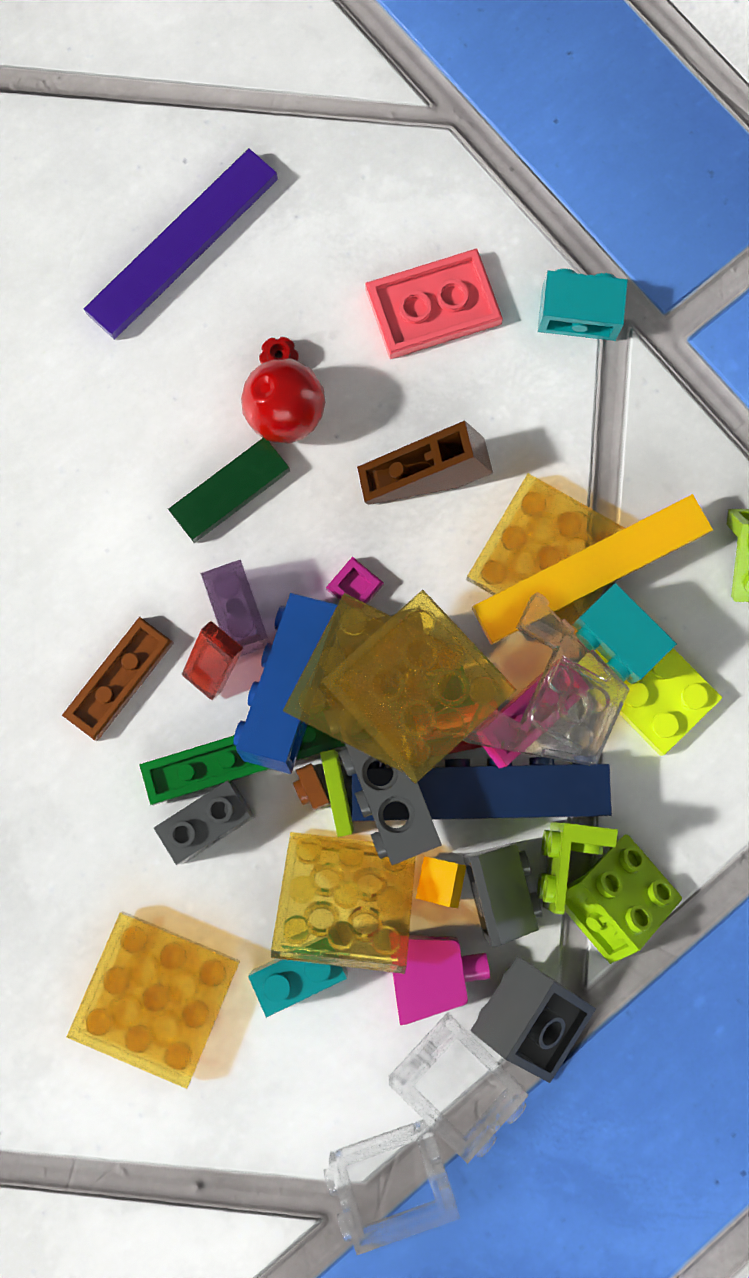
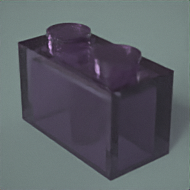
(236, 606)

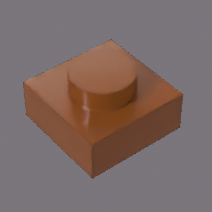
(310, 787)

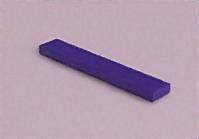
(181, 243)

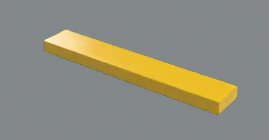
(595, 566)

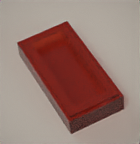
(212, 660)

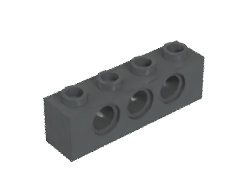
(396, 843)

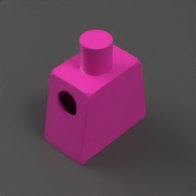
(435, 977)

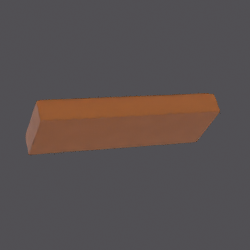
(117, 679)

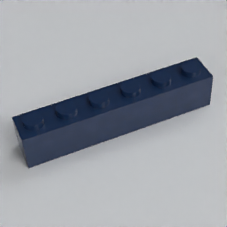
(501, 792)

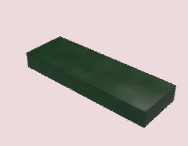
(229, 489)

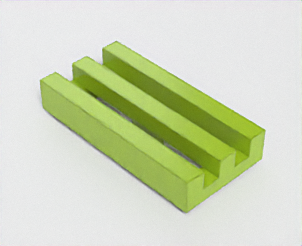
(337, 793)

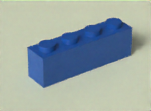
(269, 734)

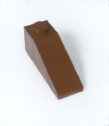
(427, 466)

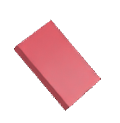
(433, 303)

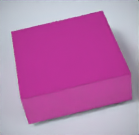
(355, 581)

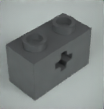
(204, 822)

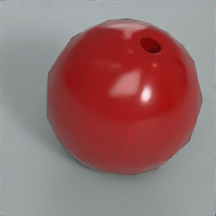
(283, 400)

